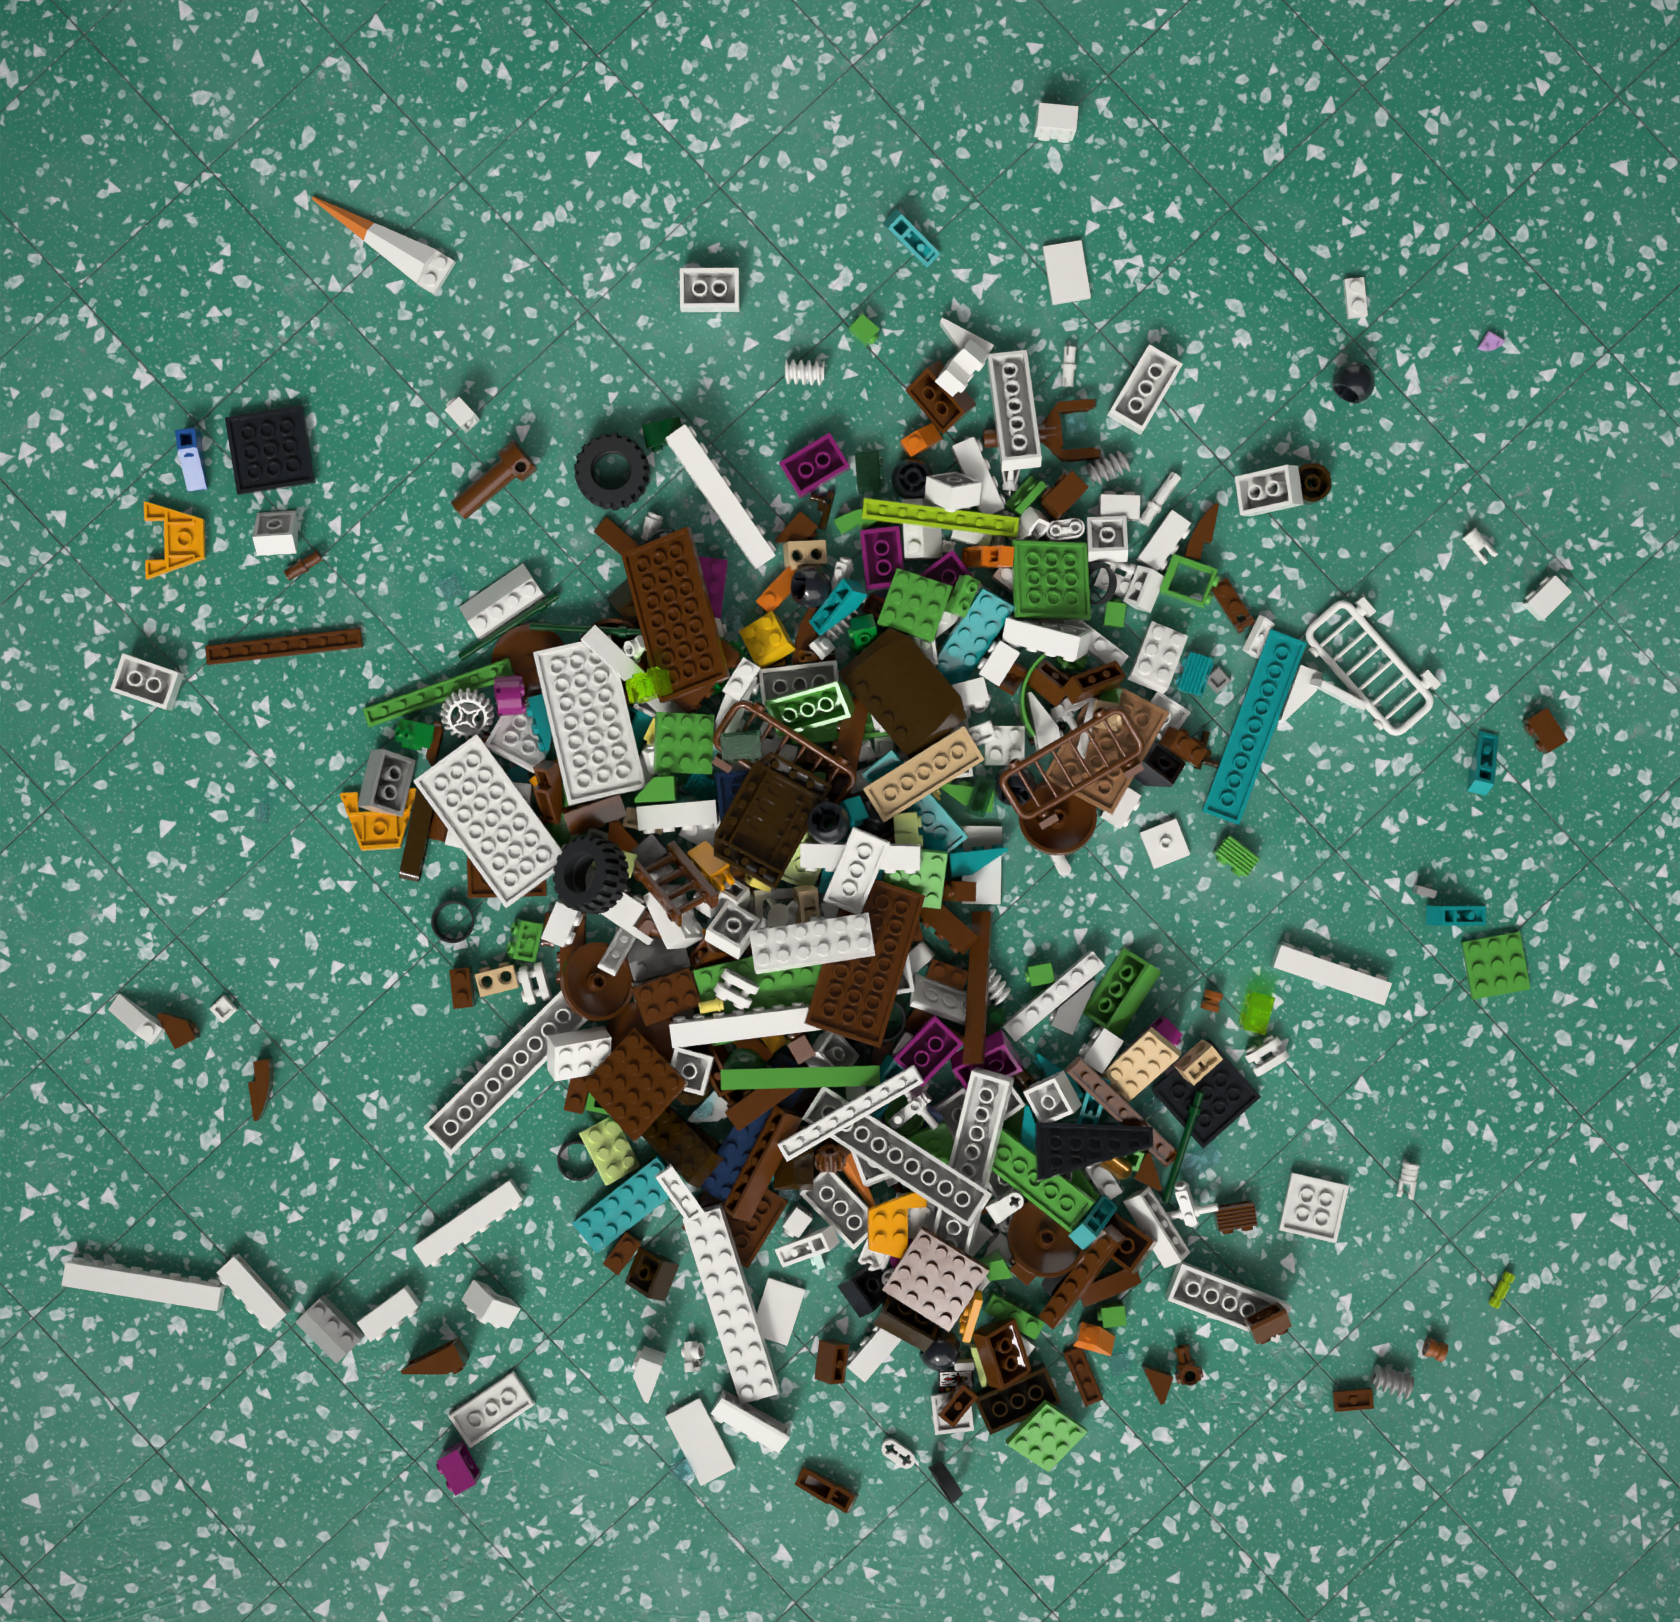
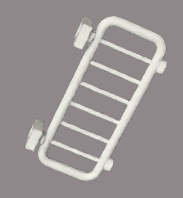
(1427, 679)

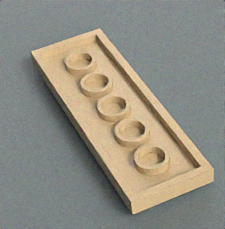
(923, 774)
(1140, 1064)

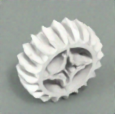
(473, 726)

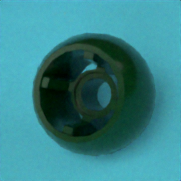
(744, 1059)

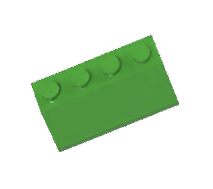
(812, 707)
(660, 789)
(1121, 992)

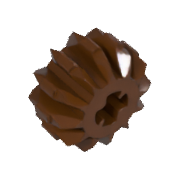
(830, 1158)

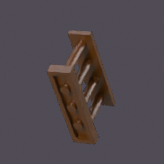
(684, 868)

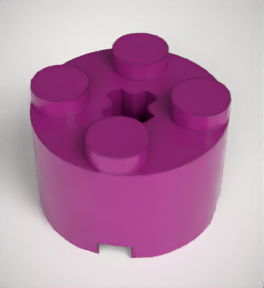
(509, 695)

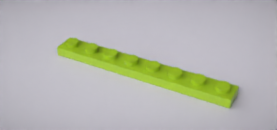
(939, 518)

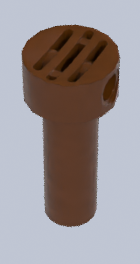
(513, 464)

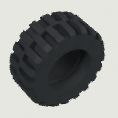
(603, 446)
(572, 870)

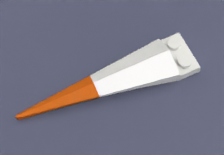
(416, 260)

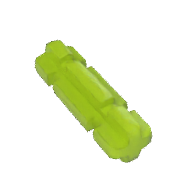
(1501, 1289)

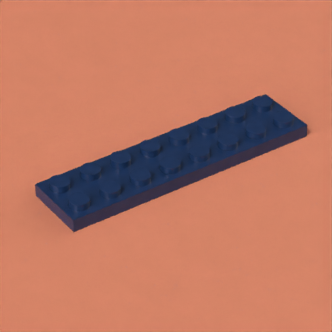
(739, 1144)

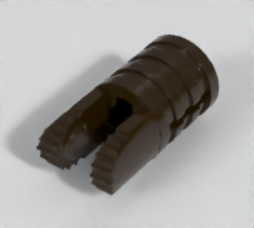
(1023, 1076)

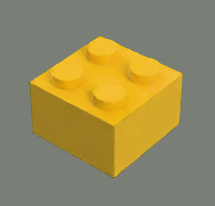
(767, 640)

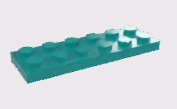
(973, 636)
(938, 827)
(623, 1207)

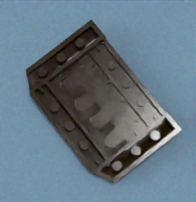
(904, 692)
(768, 818)

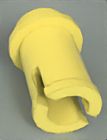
(711, 1006)

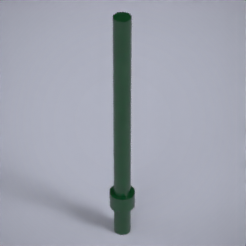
(541, 605)
(621, 631)
(1194, 1111)

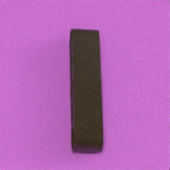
(417, 839)

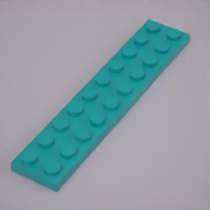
(1254, 727)

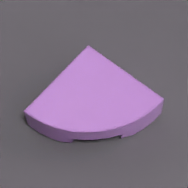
(1490, 342)

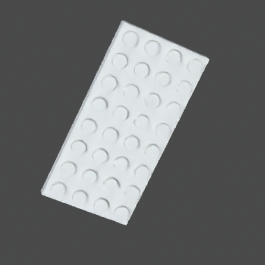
(588, 723)
(490, 820)

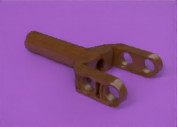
(1051, 432)
(438, 830)

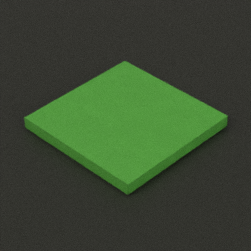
(1051, 580)

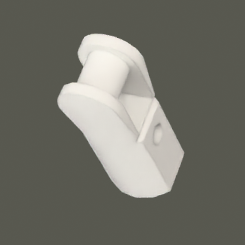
(1061, 864)

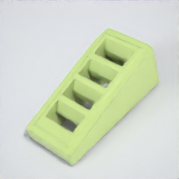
(981, 1375)

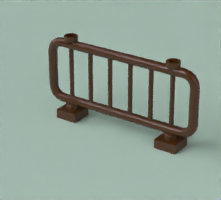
(758, 710)
(1128, 763)

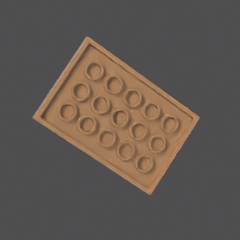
(1110, 789)

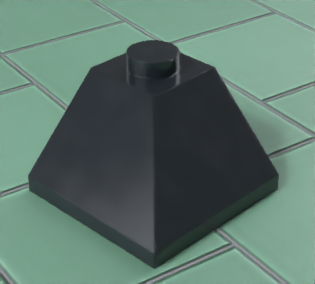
(1160, 767)

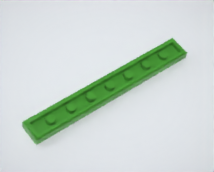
(436, 693)
(800, 1077)

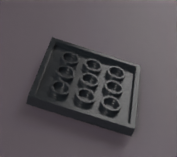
(270, 450)
(1224, 1098)

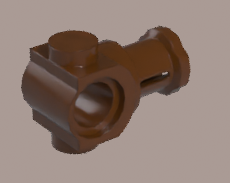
(647, 925)
(1186, 1365)

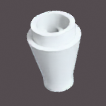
(651, 524)

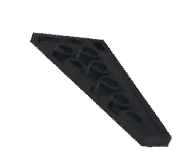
(1072, 1147)

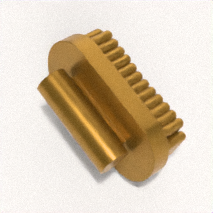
(1118, 1167)

